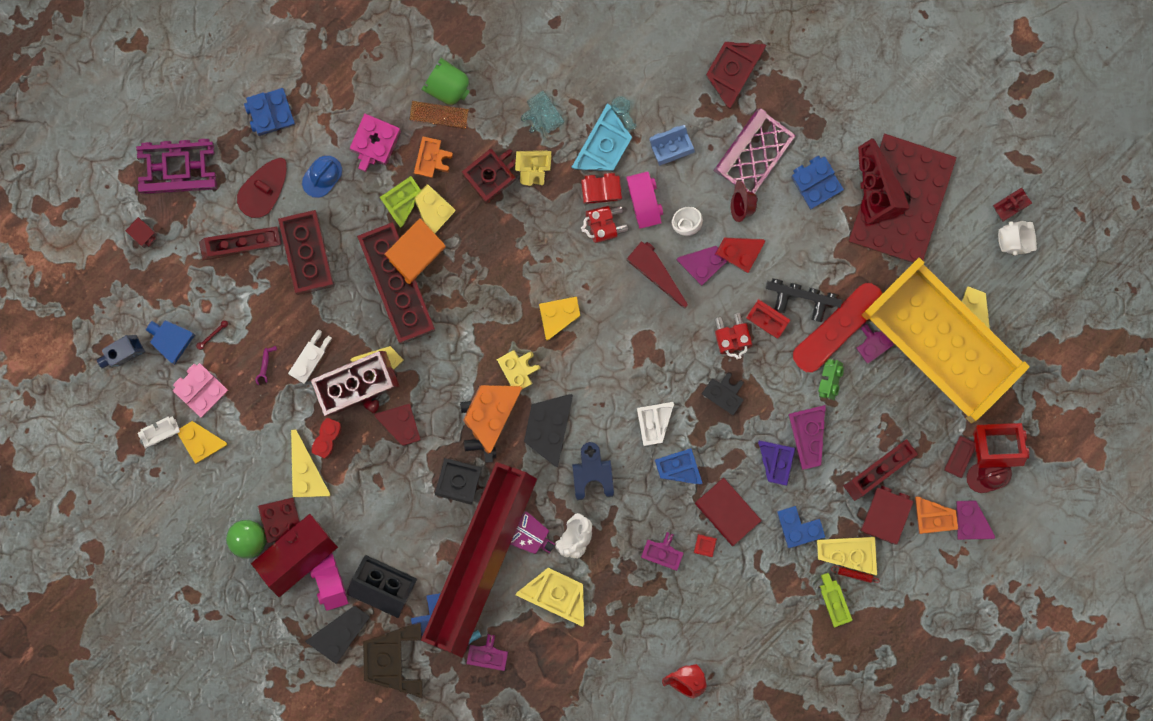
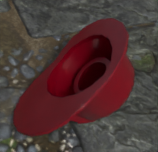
(742, 202)
(988, 479)

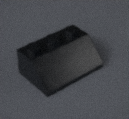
(381, 586)

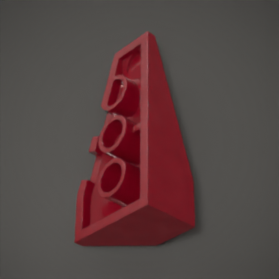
(881, 189)

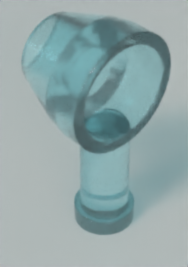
(623, 111)

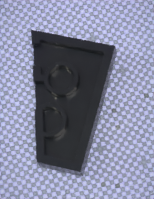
(339, 634)

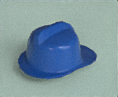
(322, 176)

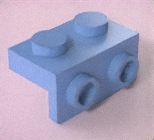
(671, 145)

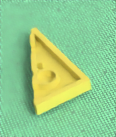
(305, 476)

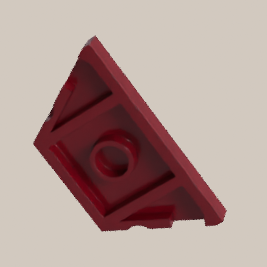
(733, 68)

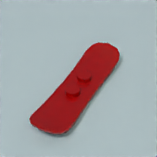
(836, 329)

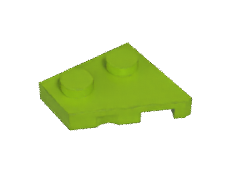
(401, 200)

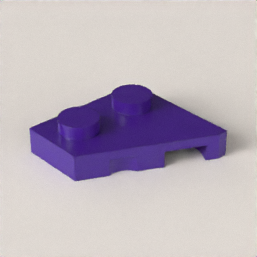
(777, 461)

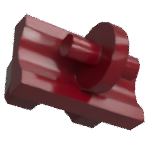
(1012, 204)

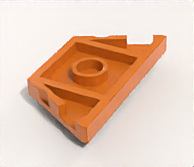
(490, 412)

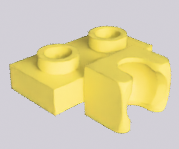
(532, 166)
(517, 368)

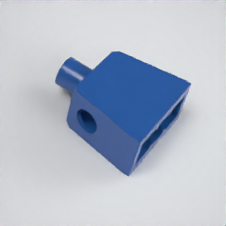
(170, 339)

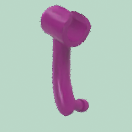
(264, 364)

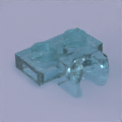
(542, 114)

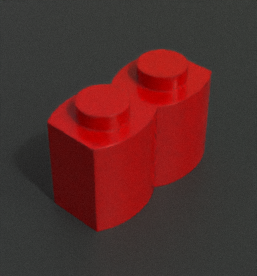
(601, 189)
(324, 443)

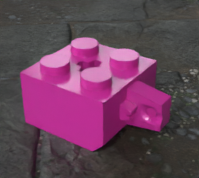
(379, 151)

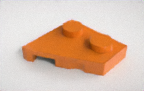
(934, 517)

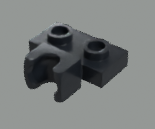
(724, 393)

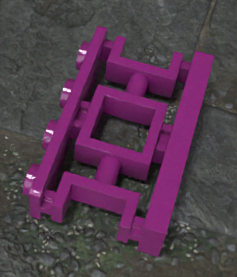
(177, 181)

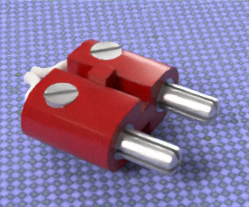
(602, 224)
(733, 338)

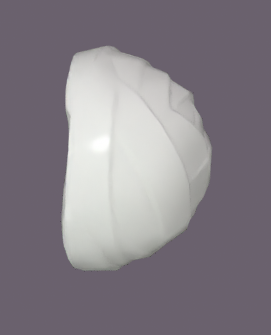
(687, 221)

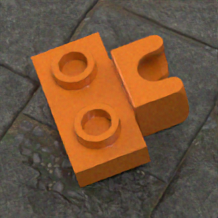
(431, 158)

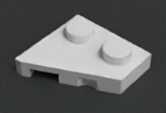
(654, 422)

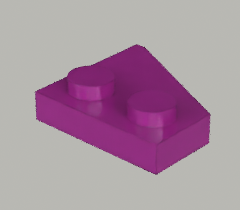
(702, 264)

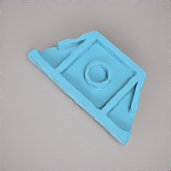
(604, 144)

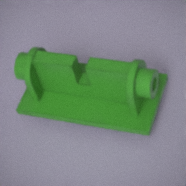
(830, 387)

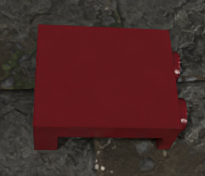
(887, 515)

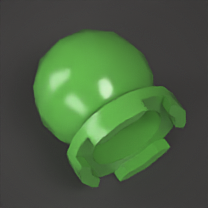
(246, 539)

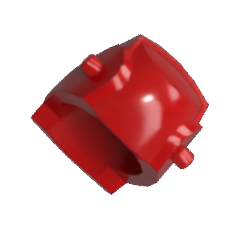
(687, 680)

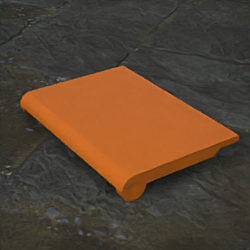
(415, 250)

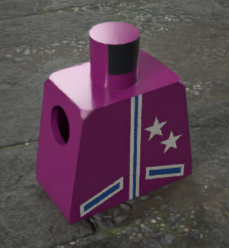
(531, 535)

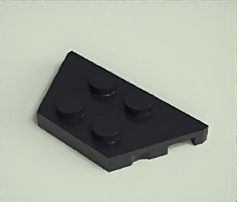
(548, 426)

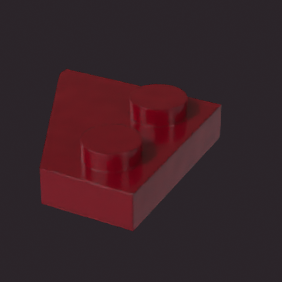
(400, 424)

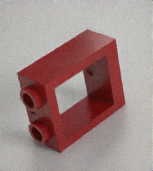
(1000, 460)

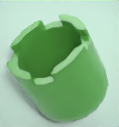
(447, 83)

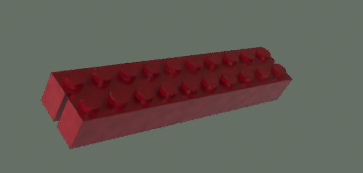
(479, 559)

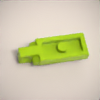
(834, 601)

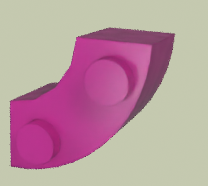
(644, 200)
(329, 583)

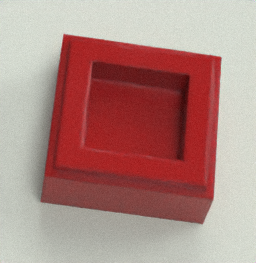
(705, 545)

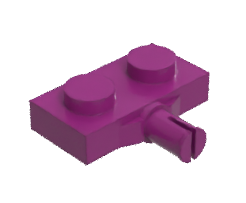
(873, 345)
(662, 553)
(487, 655)

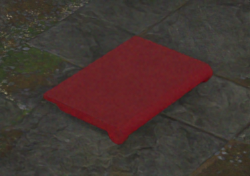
(728, 511)

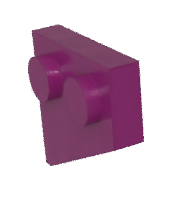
(972, 522)

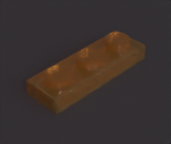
(439, 115)

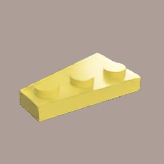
(850, 553)

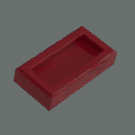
(960, 457)

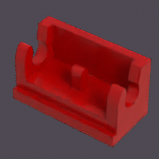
(768, 319)

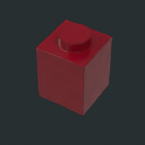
(141, 233)

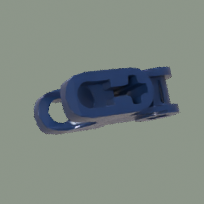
(592, 469)

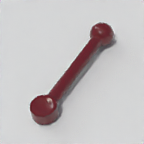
(200, 345)

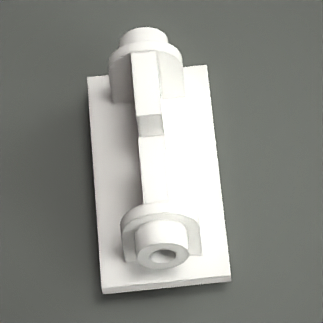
(166, 428)

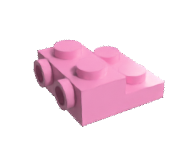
(199, 389)

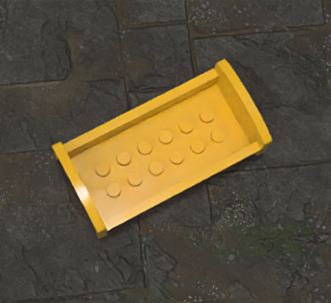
(946, 340)

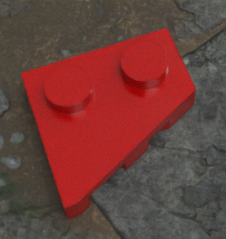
(740, 251)

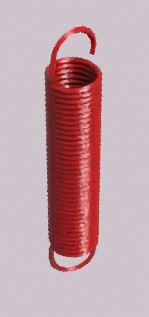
(855, 574)

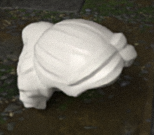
(576, 537)

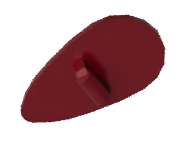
(262, 189)

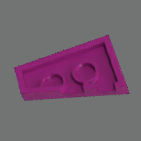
(808, 435)

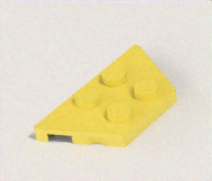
(556, 594)

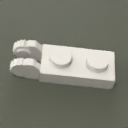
(309, 358)

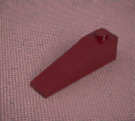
(239, 243)
(650, 265)
(880, 470)

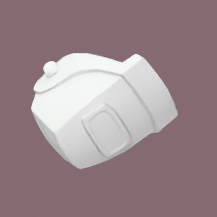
(1017, 238)

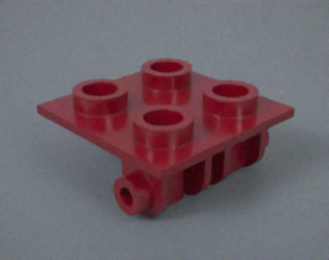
(278, 518)

